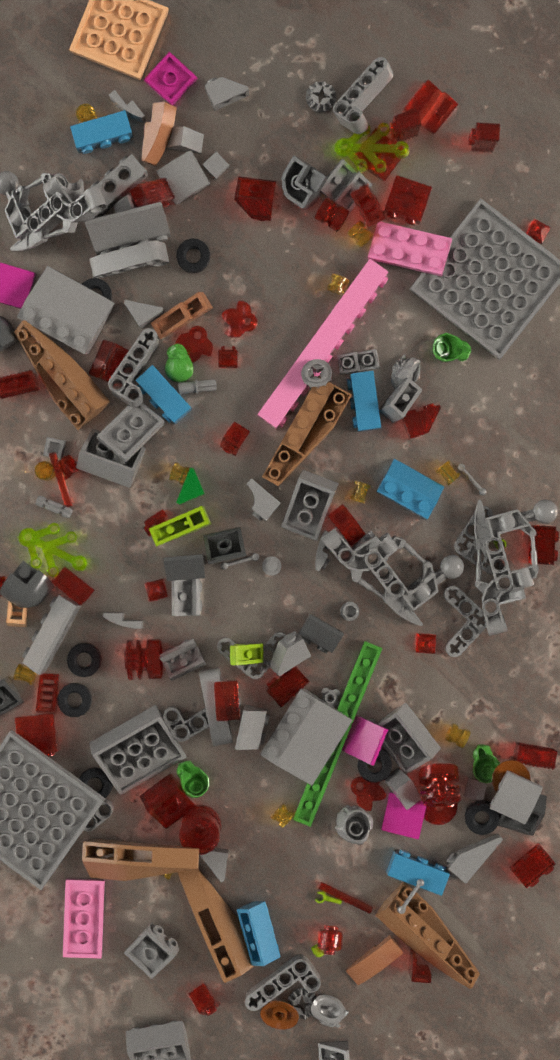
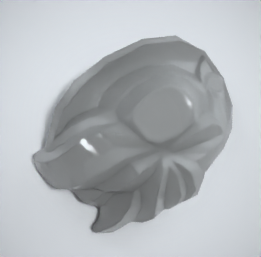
(403, 369)
(328, 1010)

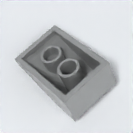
(309, 504)
(251, 728)

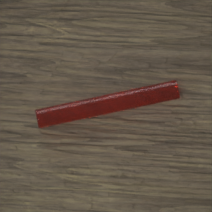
(60, 479)
(345, 897)

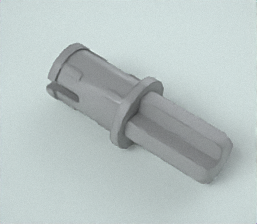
(197, 386)

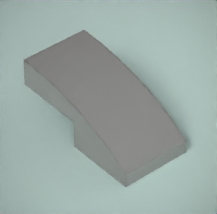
(131, 108)
(118, 618)

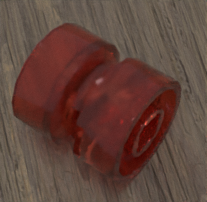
(331, 214)

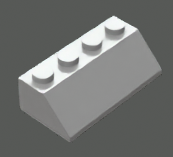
(51, 634)

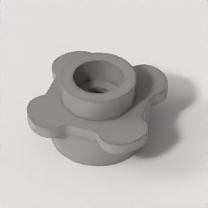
(334, 693)

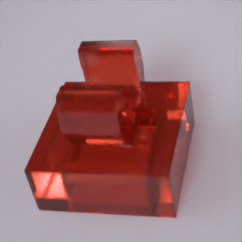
(228, 358)
(68, 466)

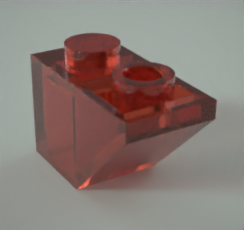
(420, 422)
(346, 524)

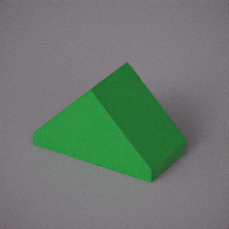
(191, 488)

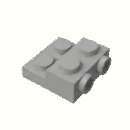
(152, 950)

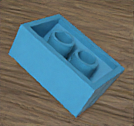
(410, 489)

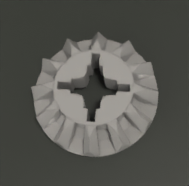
(326, 103)
(319, 366)
(295, 997)

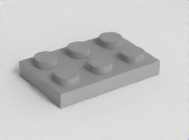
(130, 430)

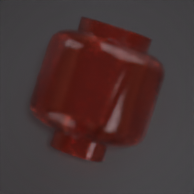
(330, 939)

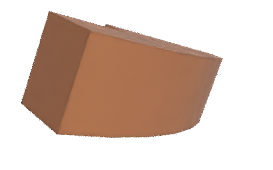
(158, 132)
(181, 315)
(374, 960)

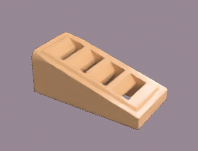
(14, 622)

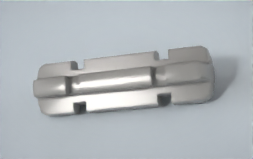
(54, 506)

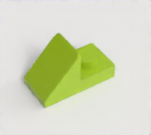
(246, 654)

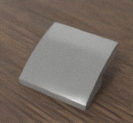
(184, 176)
(341, 183)
(516, 797)

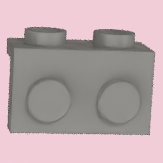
(186, 597)
(182, 659)

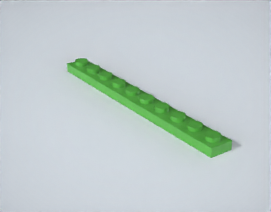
(349, 706)

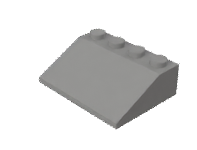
(128, 228)
(66, 310)
(306, 736)
(137, 750)

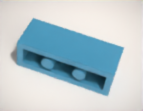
(102, 132)
(163, 395)
(364, 401)
(410, 869)
(258, 933)

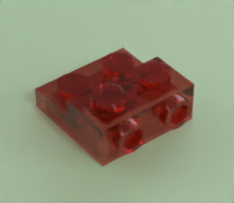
(407, 200)
(39, 731)

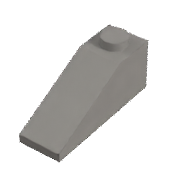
(470, 858)

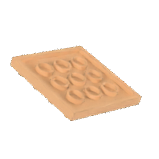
(119, 34)

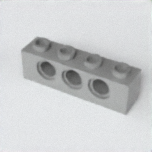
(122, 187)

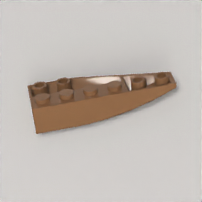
(62, 376)
(308, 429)
(135, 860)
(218, 925)
(427, 935)

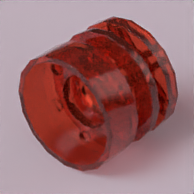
(144, 659)
(439, 784)
(193, 836)

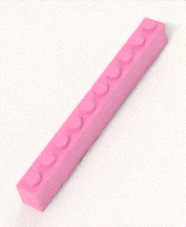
(324, 342)

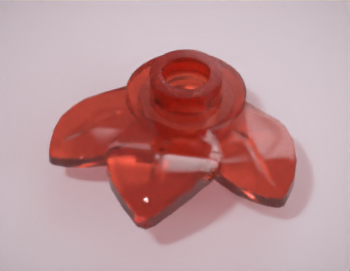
(236, 320)
(194, 346)
(369, 793)

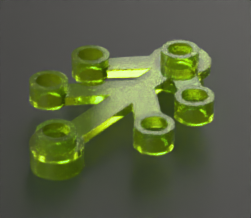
(369, 147)
(50, 548)

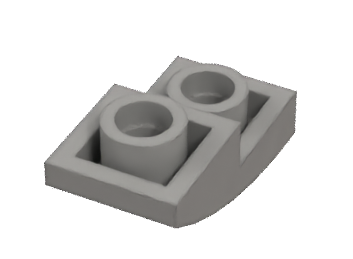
(358, 361)
(321, 557)

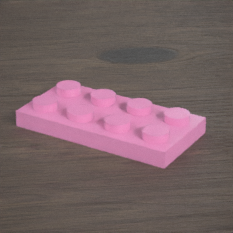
(410, 248)
(83, 918)

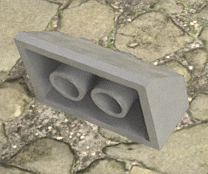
(102, 462)
(408, 739)
(158, 1042)

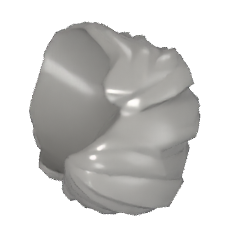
(354, 824)

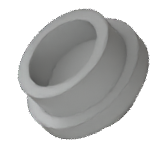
(271, 565)
(349, 611)

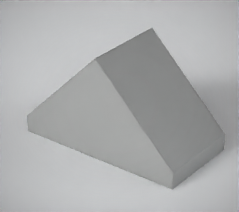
(185, 140)
(143, 313)
(403, 788)
(217, 862)
(333, 1050)

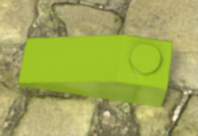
(180, 526)

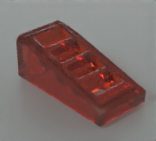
(46, 710)

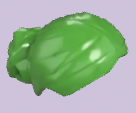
(450, 347)
(178, 365)
(484, 763)
(193, 779)

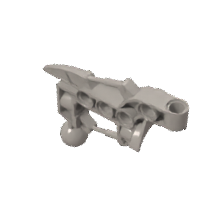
(64, 203)
(490, 529)
(404, 599)

